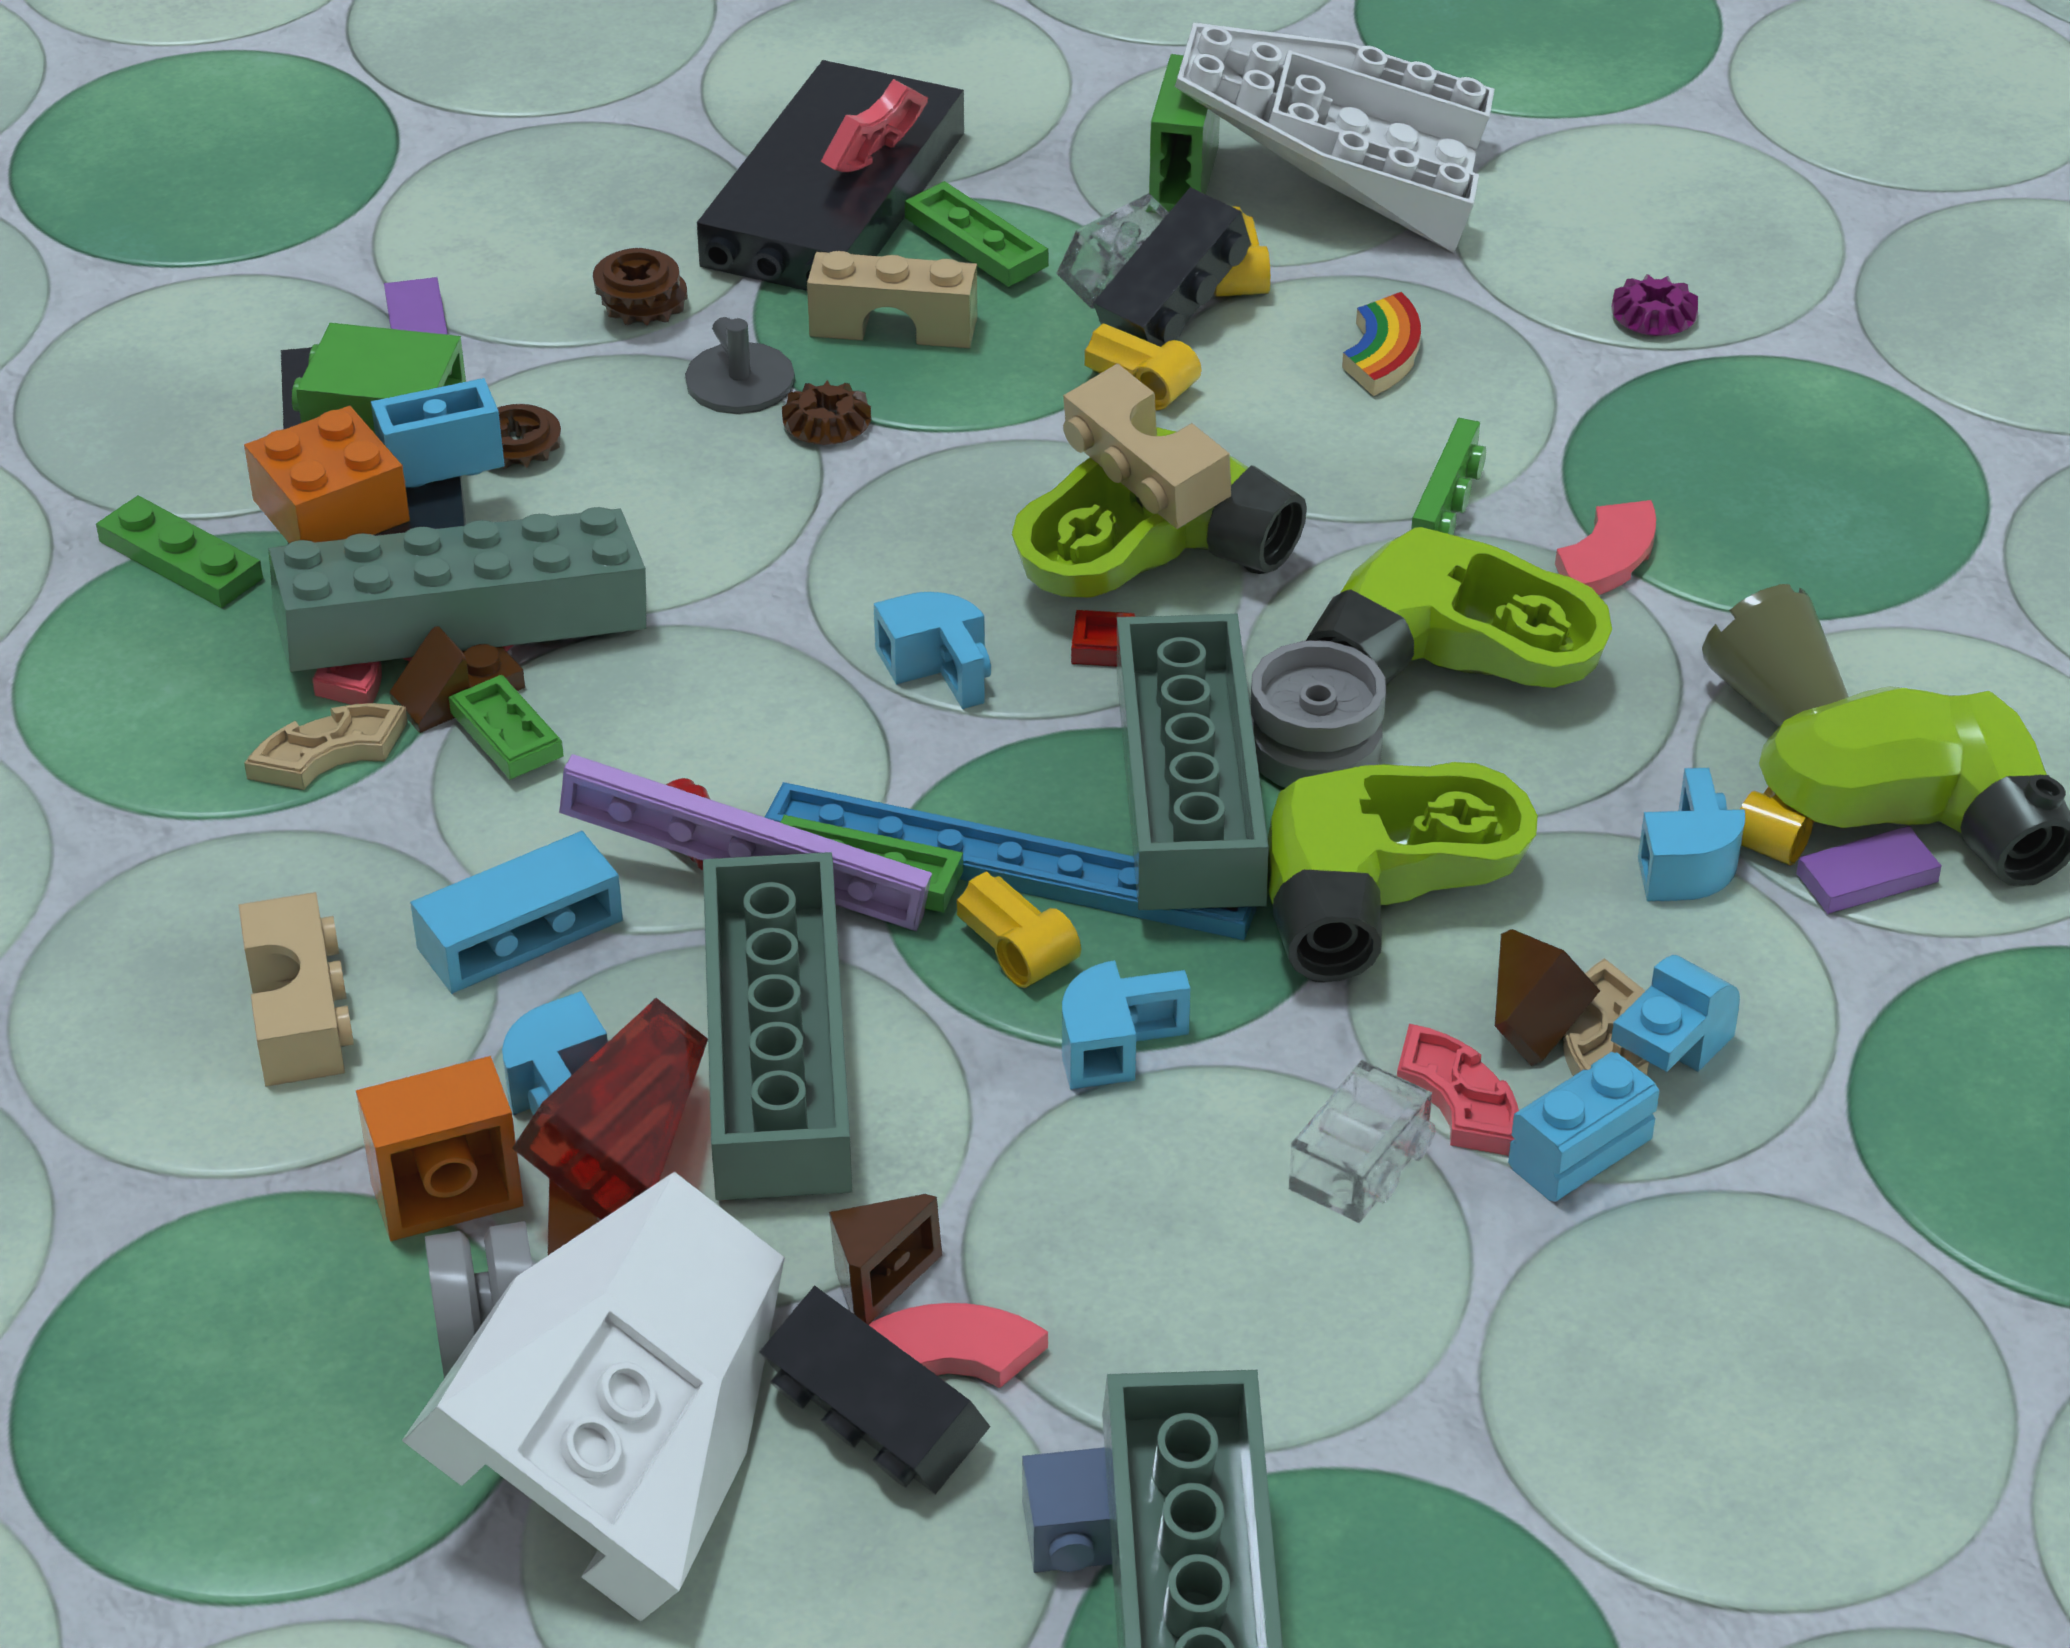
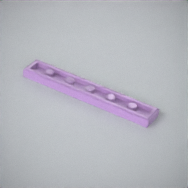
(716, 830)

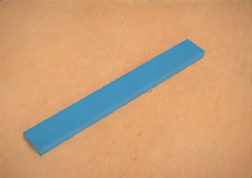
(1023, 860)

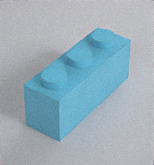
(516, 911)

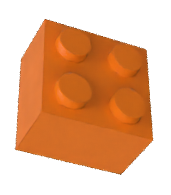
(327, 479)
(440, 1148)

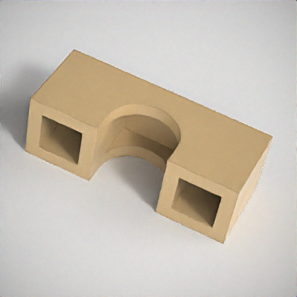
(933, 293)
(1116, 427)
(295, 988)

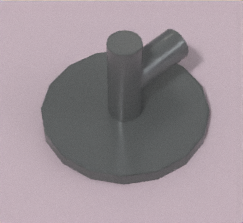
(738, 373)

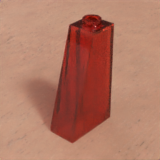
(618, 1114)

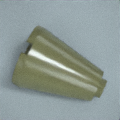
(1776, 654)

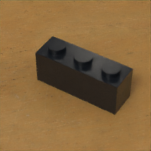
(1175, 269)
(873, 1392)

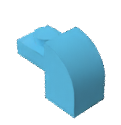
(931, 636)
(1691, 849)
(1110, 1014)
(1680, 1017)
(549, 1048)

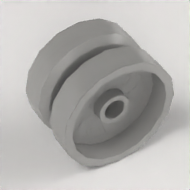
(1316, 710)
(465, 1297)

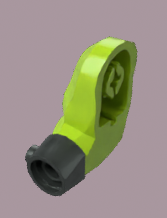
(1099, 535)

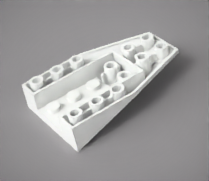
(1349, 118)
(620, 1385)

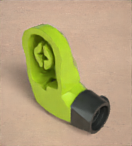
(1467, 612)
(1924, 762)
(1380, 839)

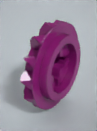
(1655, 306)

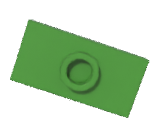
(506, 726)

